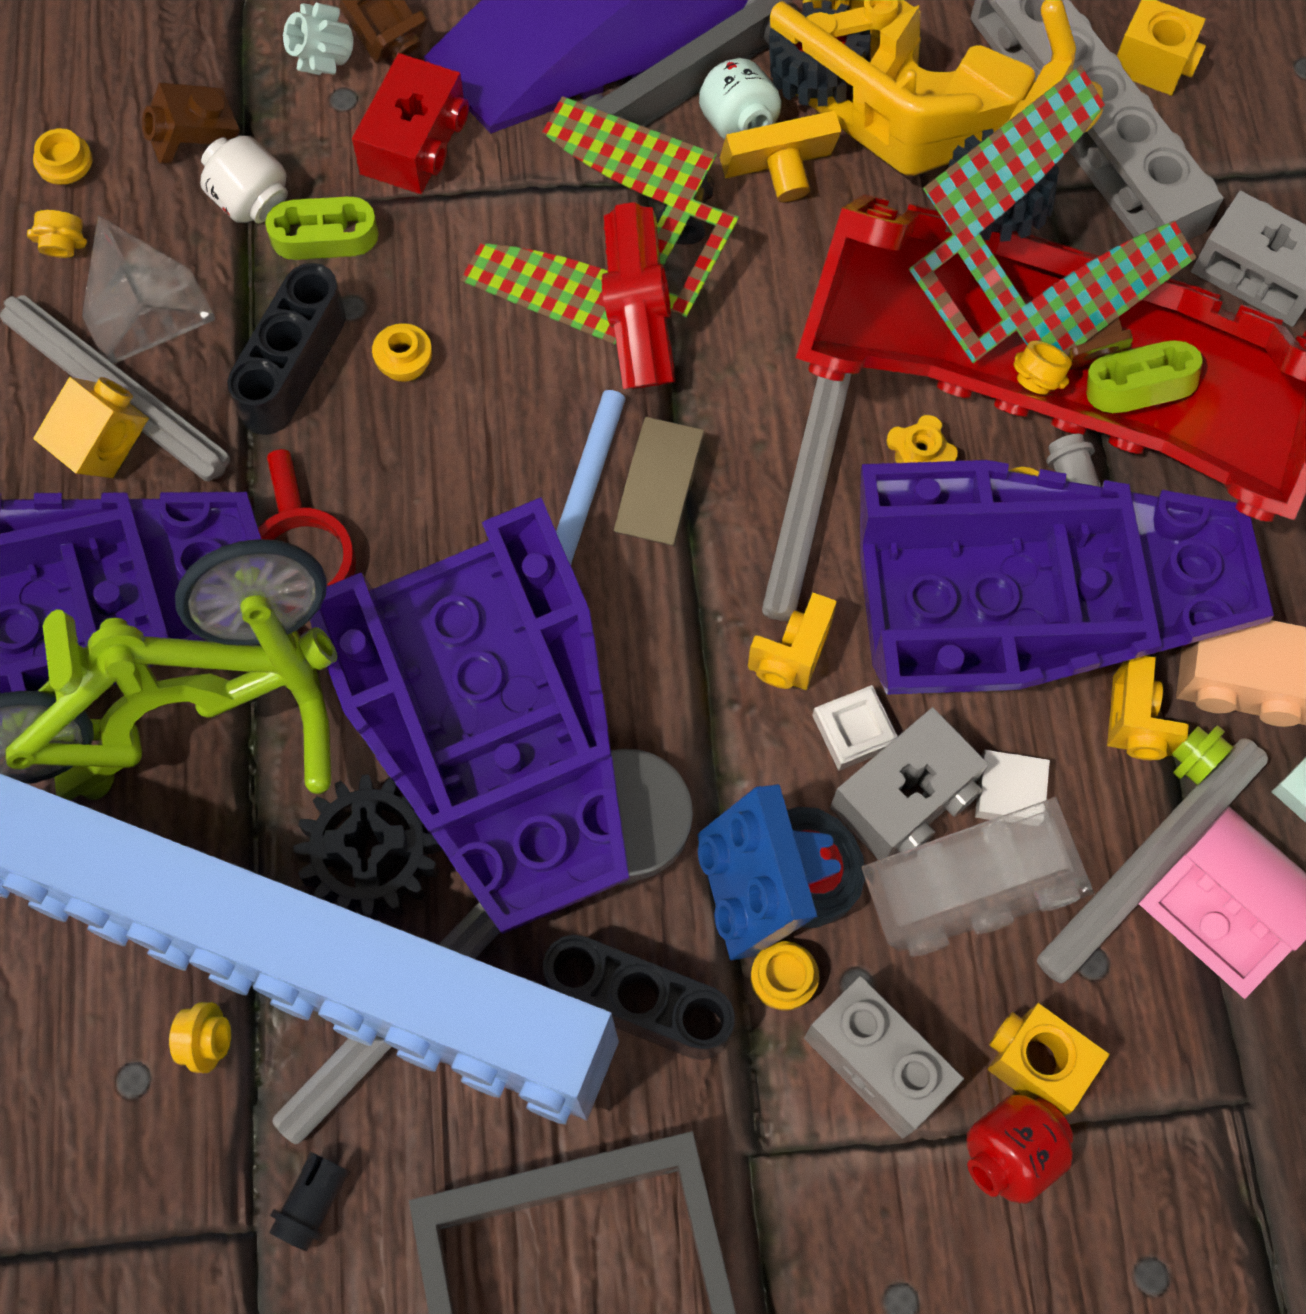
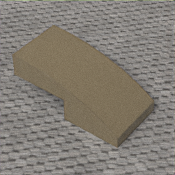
(659, 481)

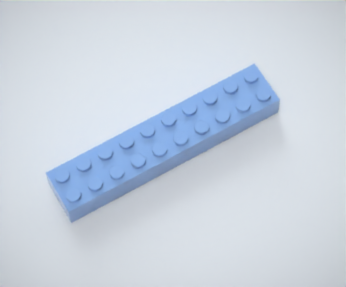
(304, 953)

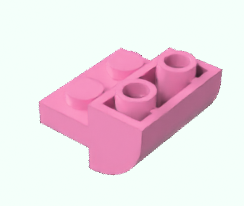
(1233, 902)

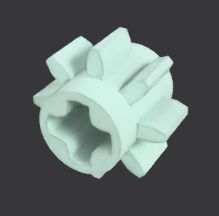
(318, 38)

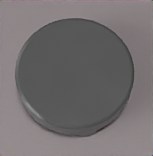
(652, 810)

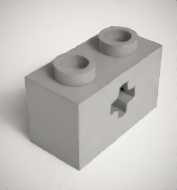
(1258, 258)
(924, 755)
(882, 1057)

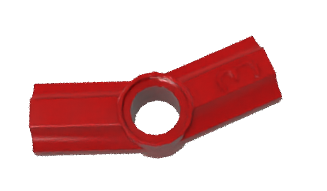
(637, 296)

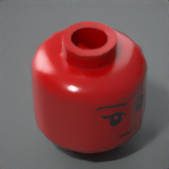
(1019, 1148)

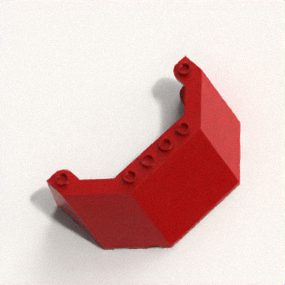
(1236, 427)

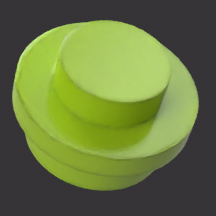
(1201, 754)

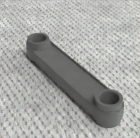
(685, 70)

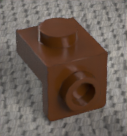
(385, 26)
(186, 116)

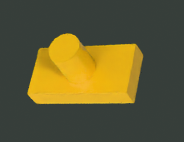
(781, 150)

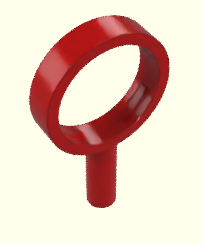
(293, 515)

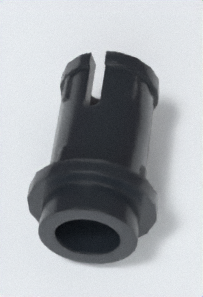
(308, 1202)

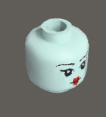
(739, 97)

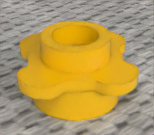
(926, 431)

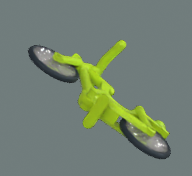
(233, 599)

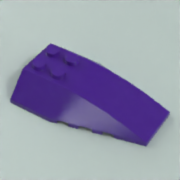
(530, 53)
(103, 564)
(1040, 577)
(489, 714)

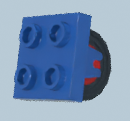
(777, 870)

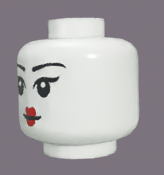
(243, 178)

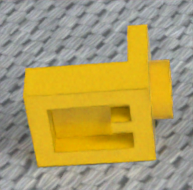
(801, 646)
(1135, 712)

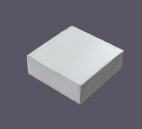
(854, 727)
(1010, 784)

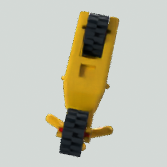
(909, 113)

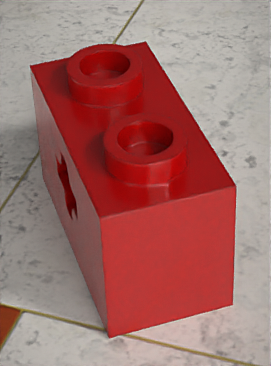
(410, 124)

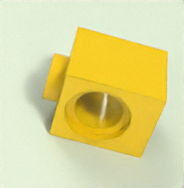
(1161, 45)
(91, 426)
(1075, 1057)

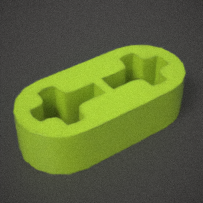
(322, 228)
(1144, 376)

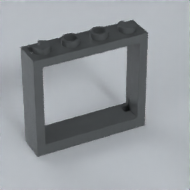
(563, 1182)

